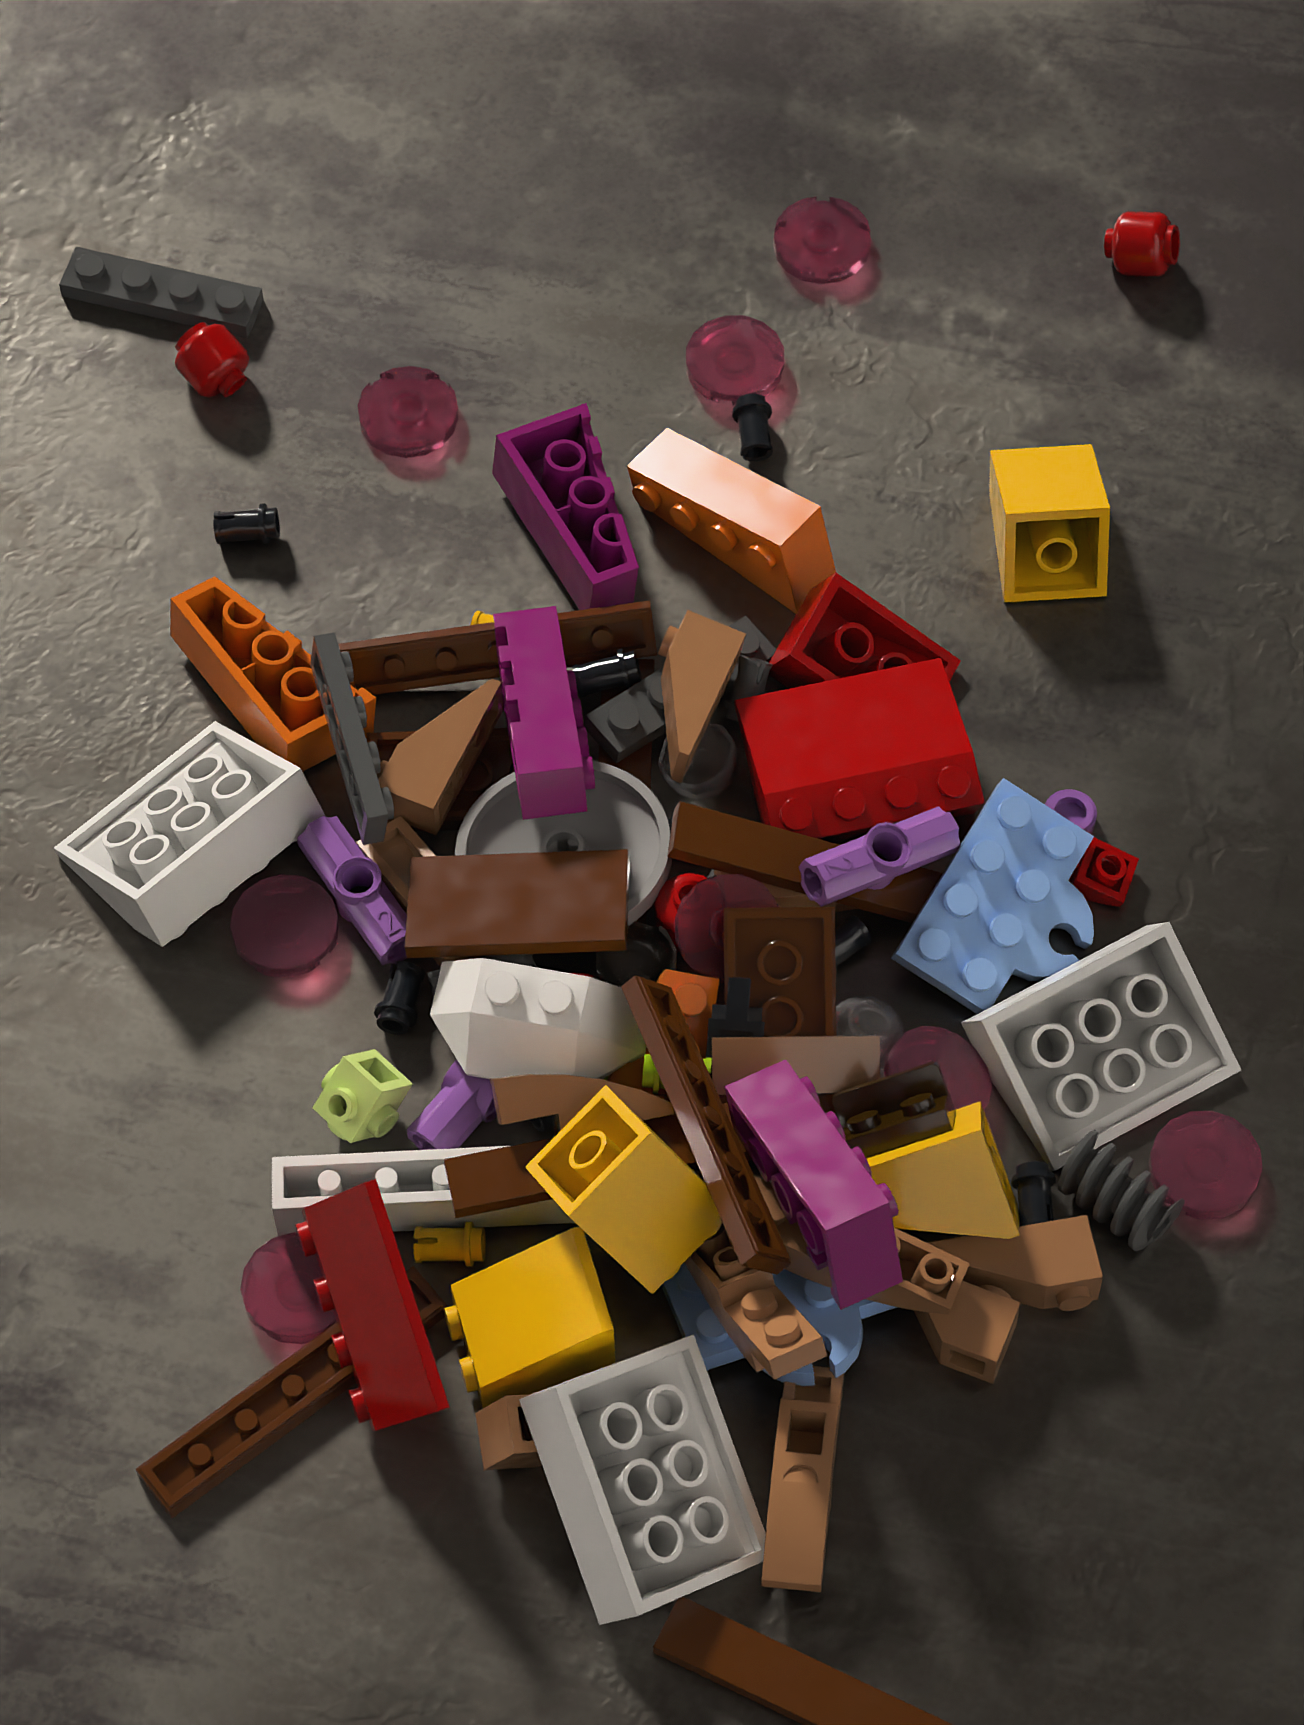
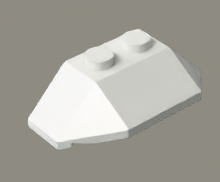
(533, 1021)

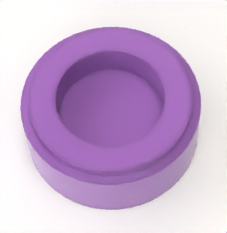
(1075, 807)

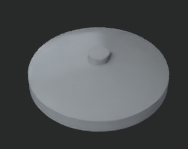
(619, 816)

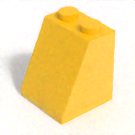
(1049, 523)
(951, 1181)
(627, 1190)
(532, 1320)

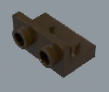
(896, 1109)

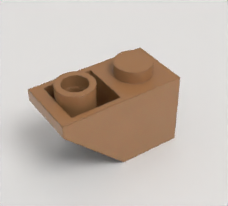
(974, 1330)

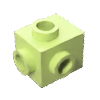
(362, 1096)

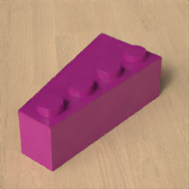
(568, 505)
(542, 714)
(818, 1180)

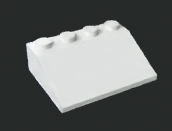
(191, 831)
(1103, 1043)
(646, 1480)

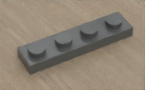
(160, 291)
(638, 712)
(356, 756)

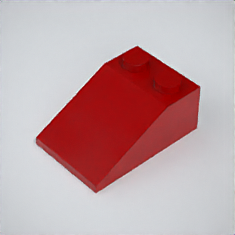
(846, 635)

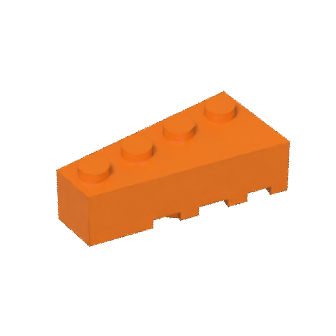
(735, 516)
(257, 672)

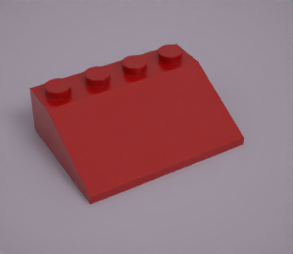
(859, 752)
(373, 1307)

